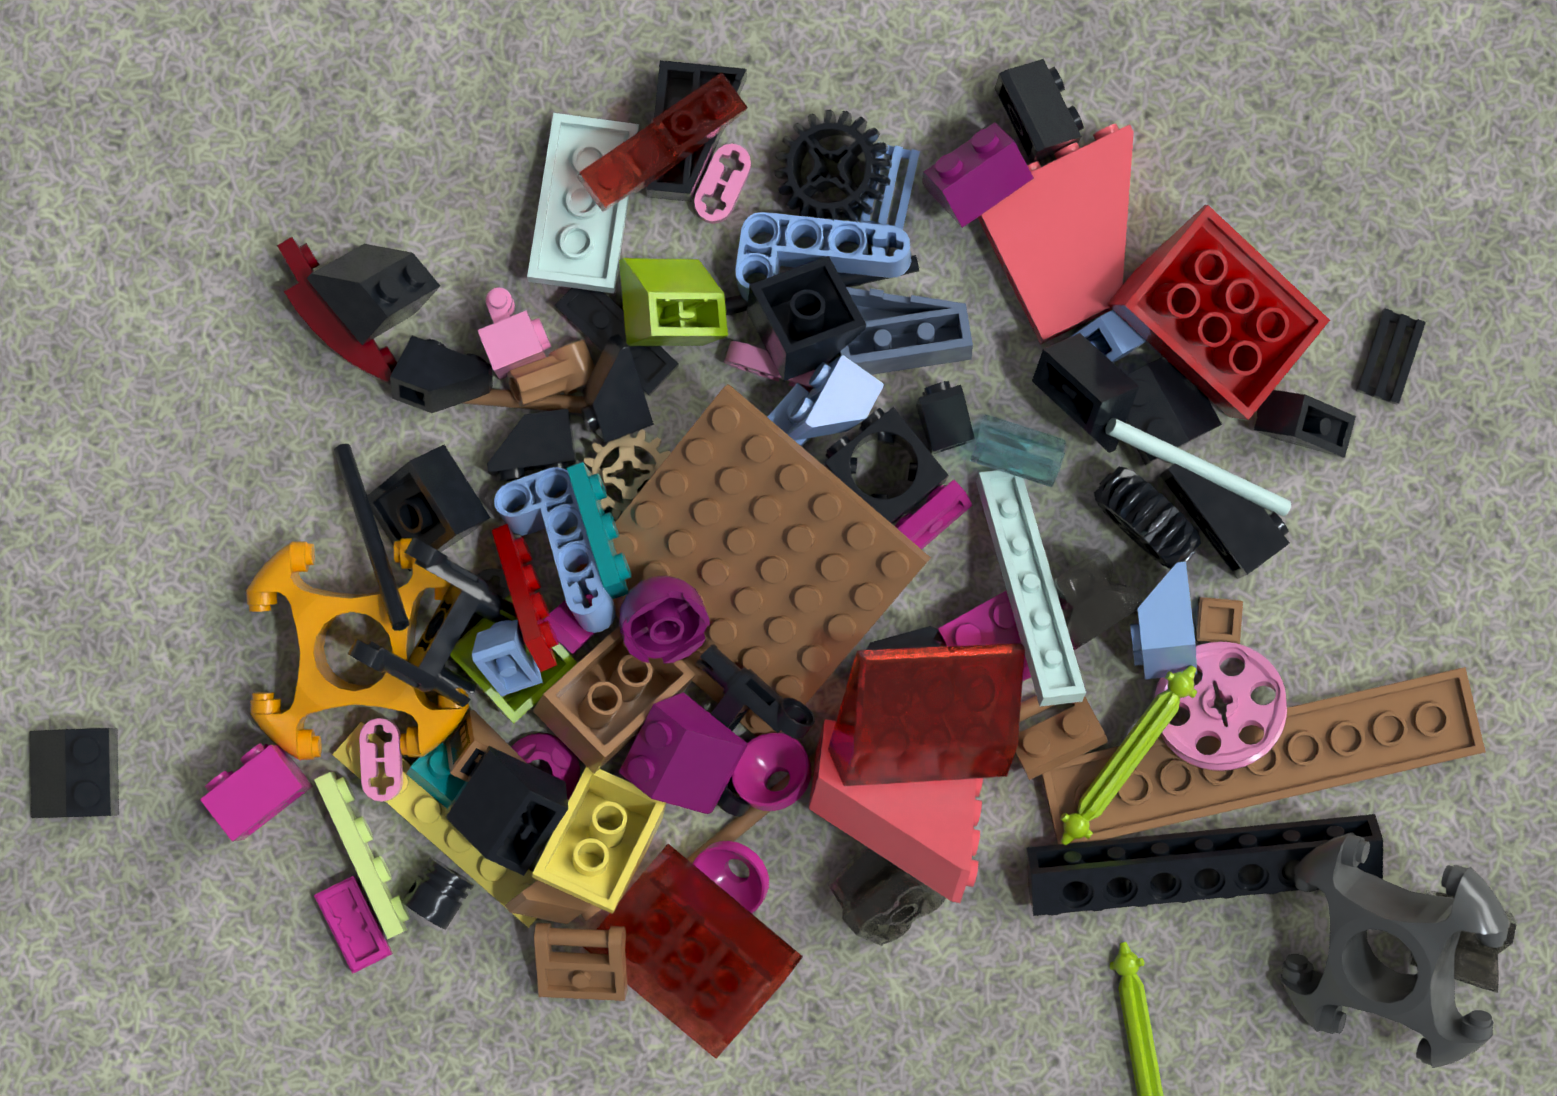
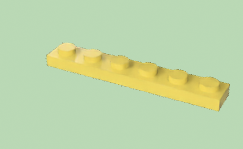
(429, 819)

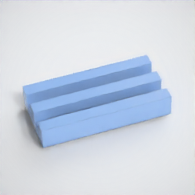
(897, 153)

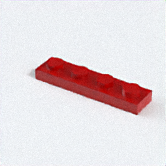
(528, 605)

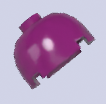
(663, 619)

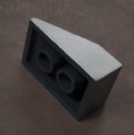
(1233, 525)

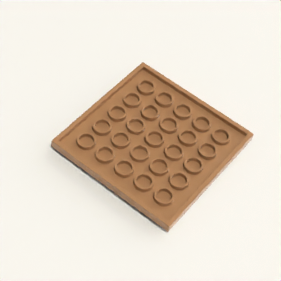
(772, 547)

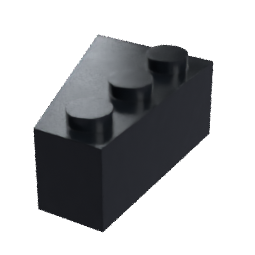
(674, 83)

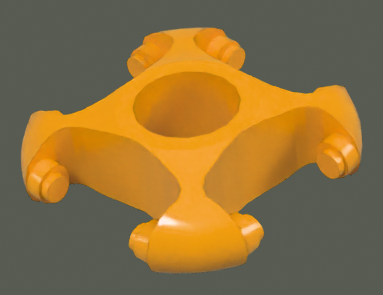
(317, 684)

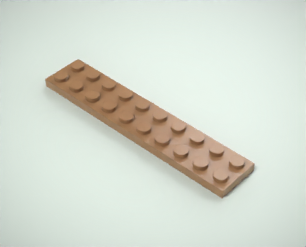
(1319, 749)

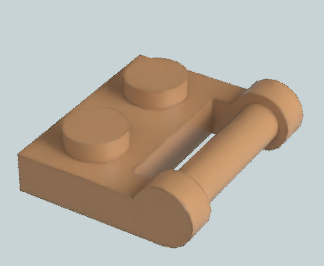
(1057, 737)
(581, 973)

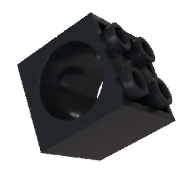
(887, 429)

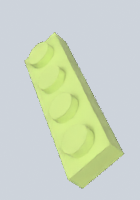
(371, 871)

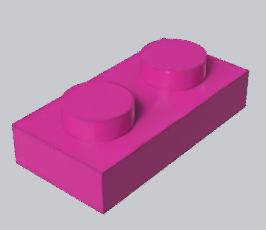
(940, 511)

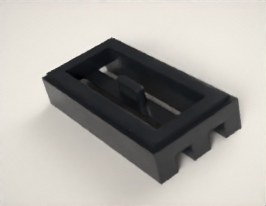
(1402, 322)

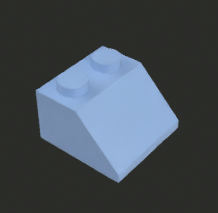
(1165, 628)

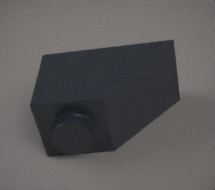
(615, 394)
(1305, 422)

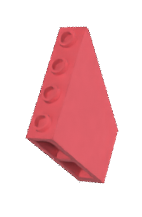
(1067, 233)
(911, 824)

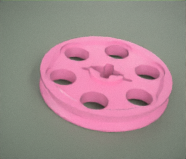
(1240, 709)

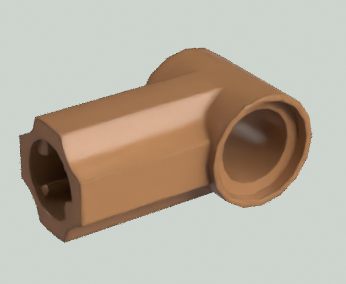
(560, 372)

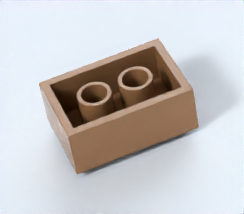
(608, 699)

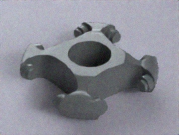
(1422, 922)

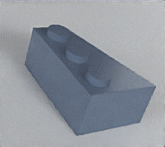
(908, 332)

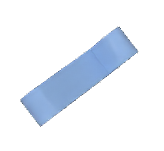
(828, 236)
(570, 550)

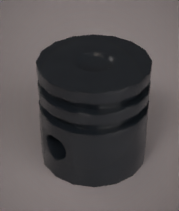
(437, 893)

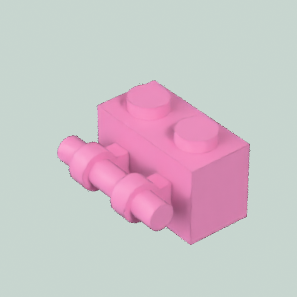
(511, 339)

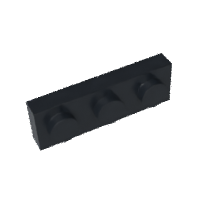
(602, 318)

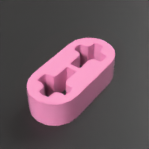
(712, 180)
(369, 760)

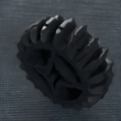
(817, 181)
(1147, 517)

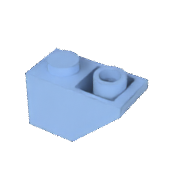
(837, 401)

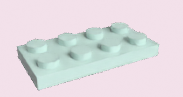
(572, 236)

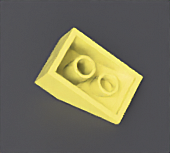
(600, 840)

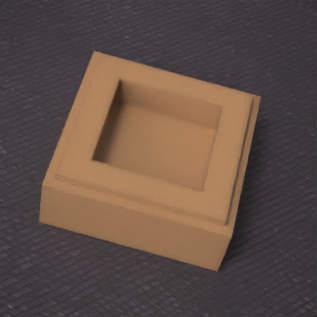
(1219, 620)

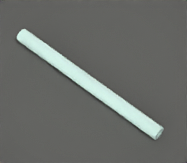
(1197, 465)

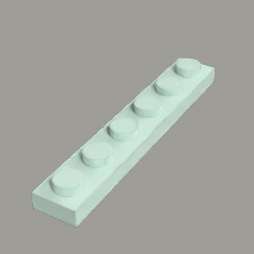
(1030, 588)

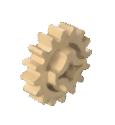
(626, 456)

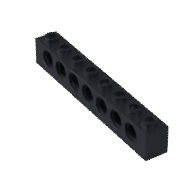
(1185, 865)

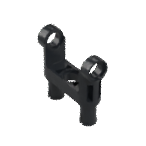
(426, 665)
(747, 691)

